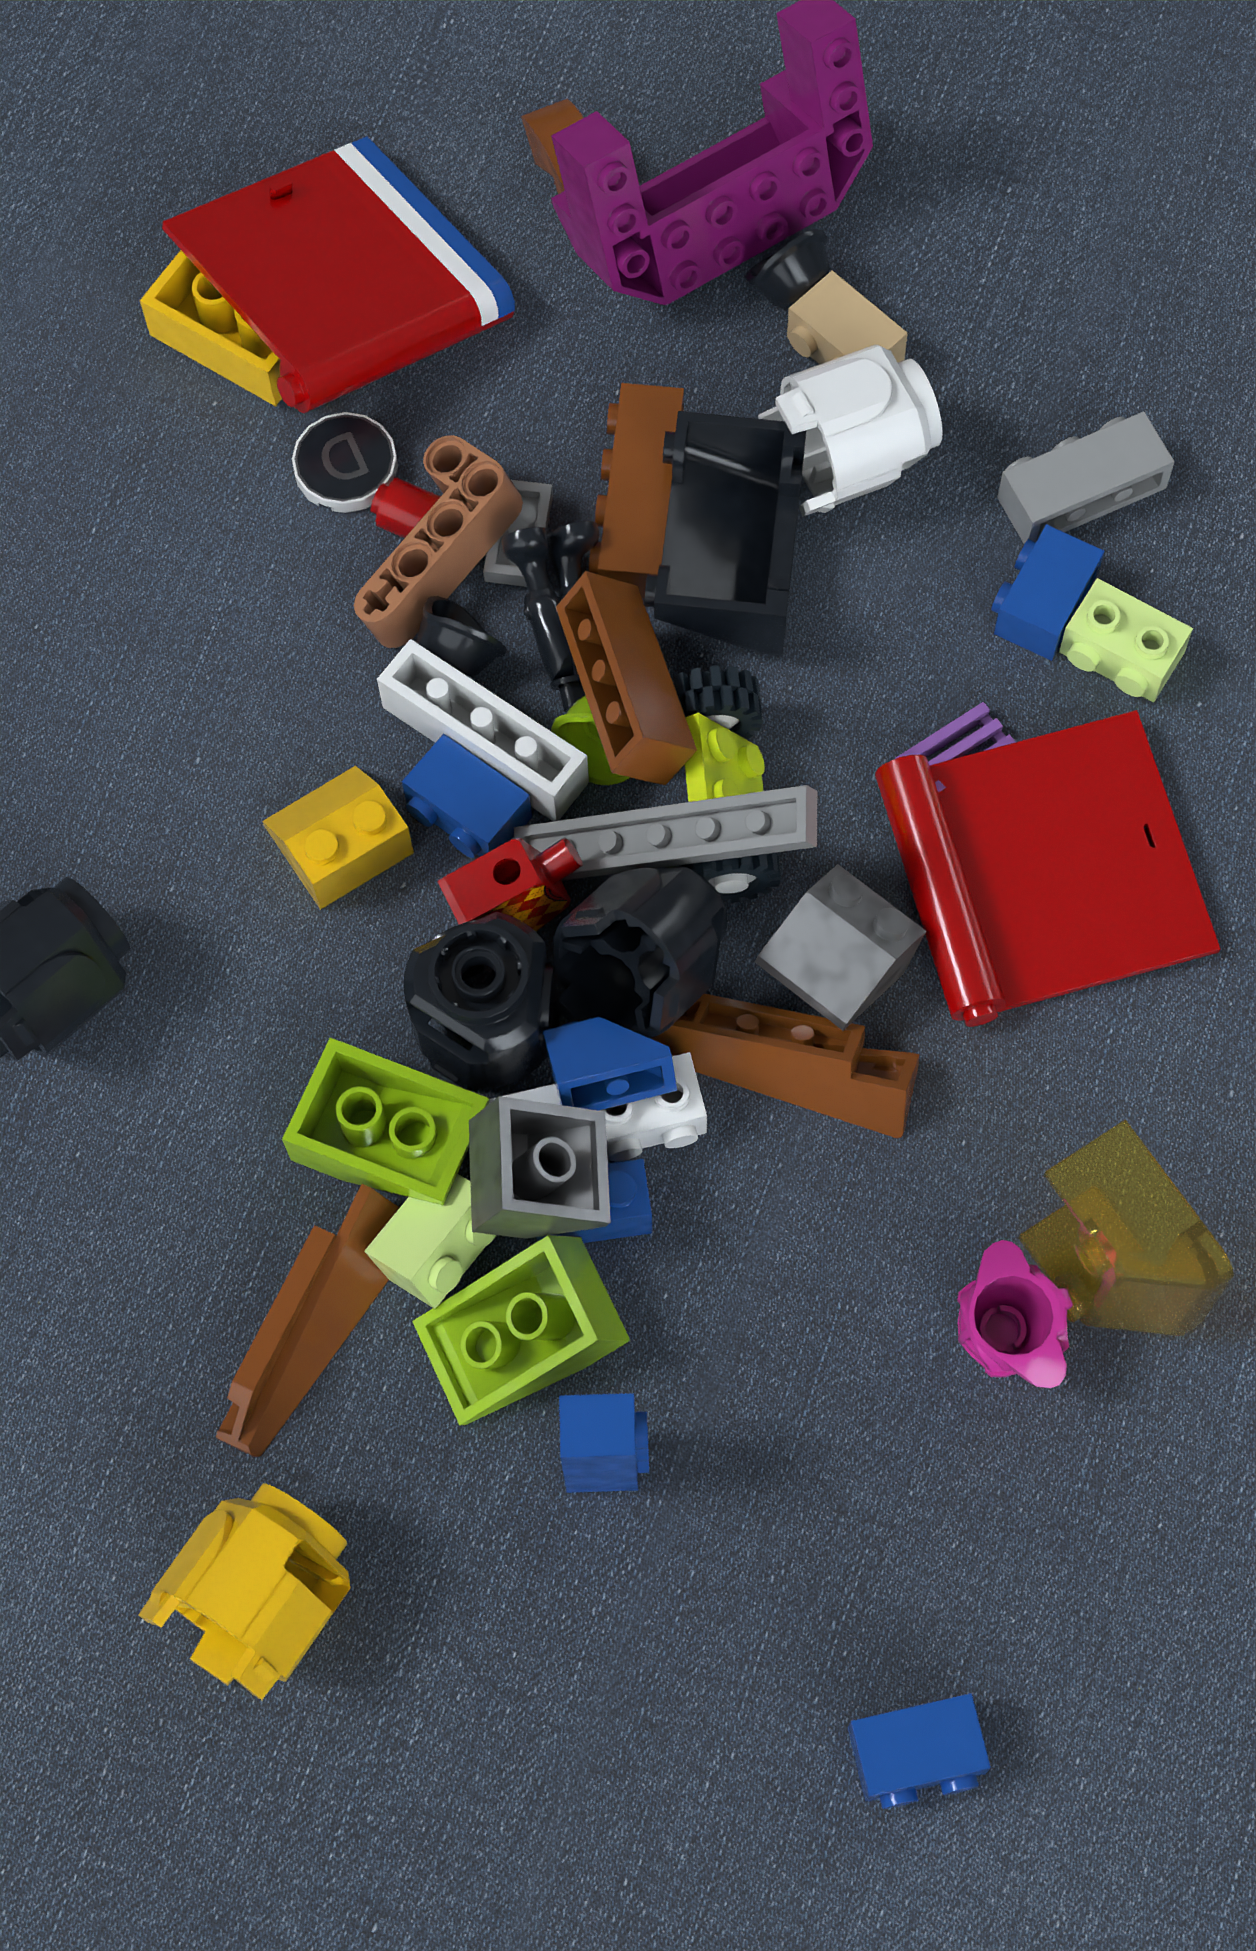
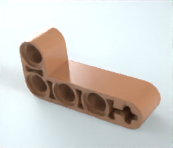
(444, 545)

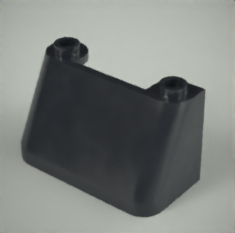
(729, 529)

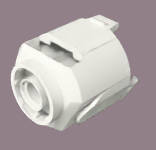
(861, 422)

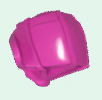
(1014, 1318)

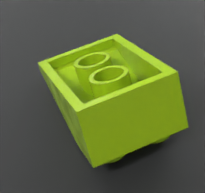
(382, 1124)
(520, 1328)

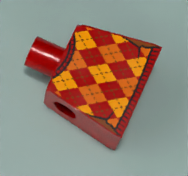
(513, 882)

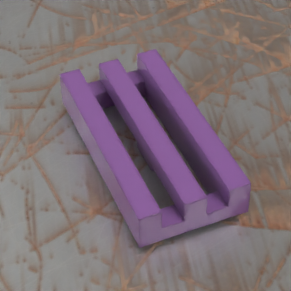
(978, 715)

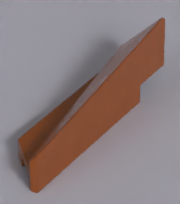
(306, 1324)

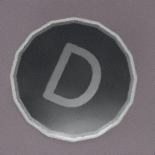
(344, 461)

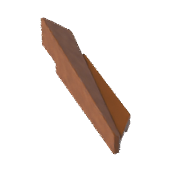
(797, 1061)

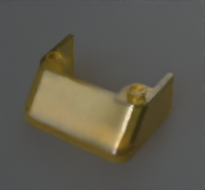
(1127, 1241)

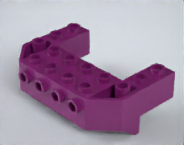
(736, 194)

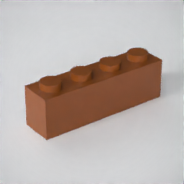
(638, 485)
(625, 679)

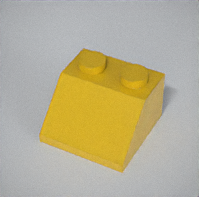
(340, 835)

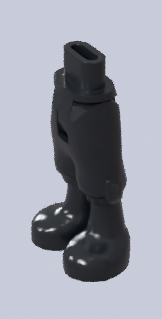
(565, 548)

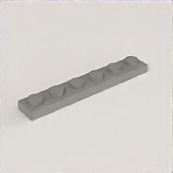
(685, 831)

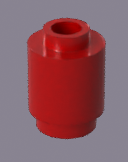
(401, 506)

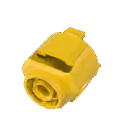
(258, 1585)

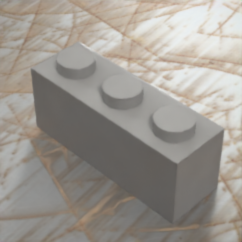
(1085, 477)

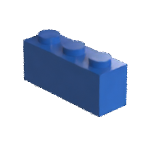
(602, 1442)

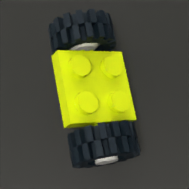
(719, 713)

